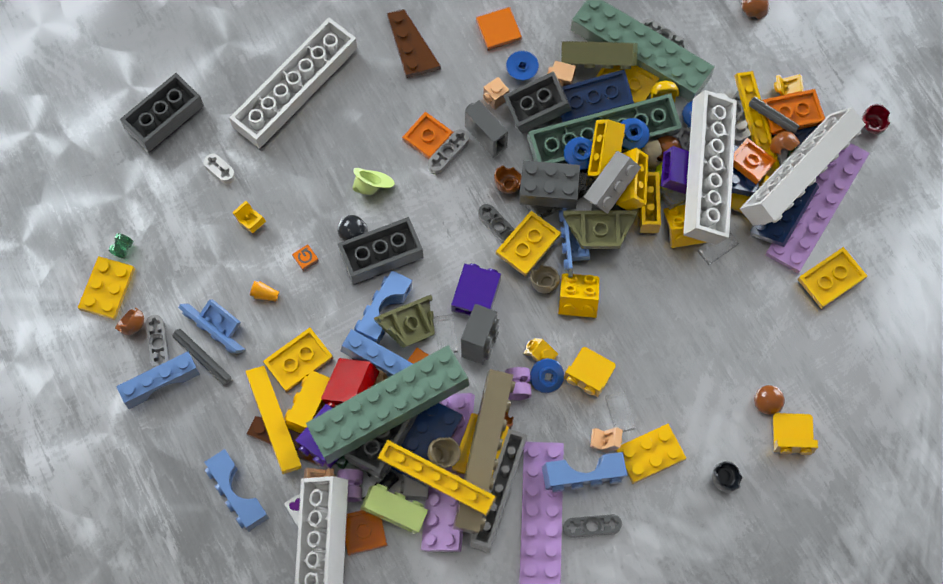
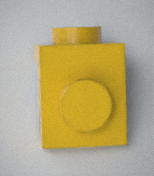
(788, 85)
(248, 217)
(539, 350)

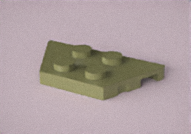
(600, 229)
(409, 322)

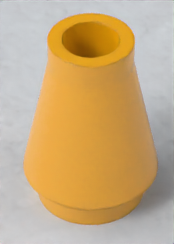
(263, 292)

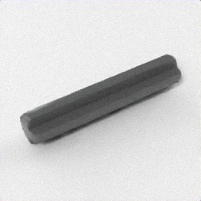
(774, 115)

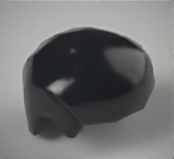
(351, 227)
(726, 476)

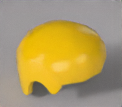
(663, 88)

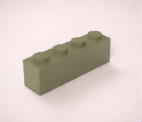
(599, 53)

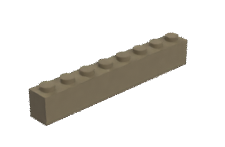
(485, 445)

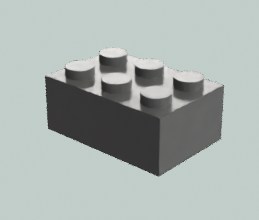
(537, 102)
(549, 184)
(479, 334)

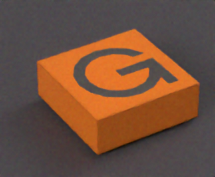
(305, 257)

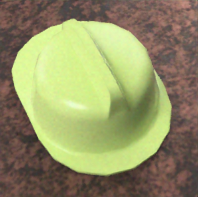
(369, 181)

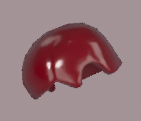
(876, 119)

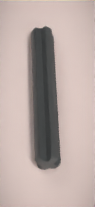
(201, 356)

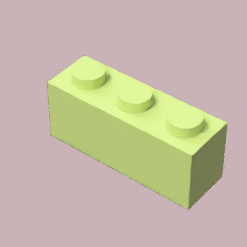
(394, 508)

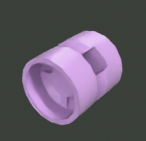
(522, 389)
(355, 479)

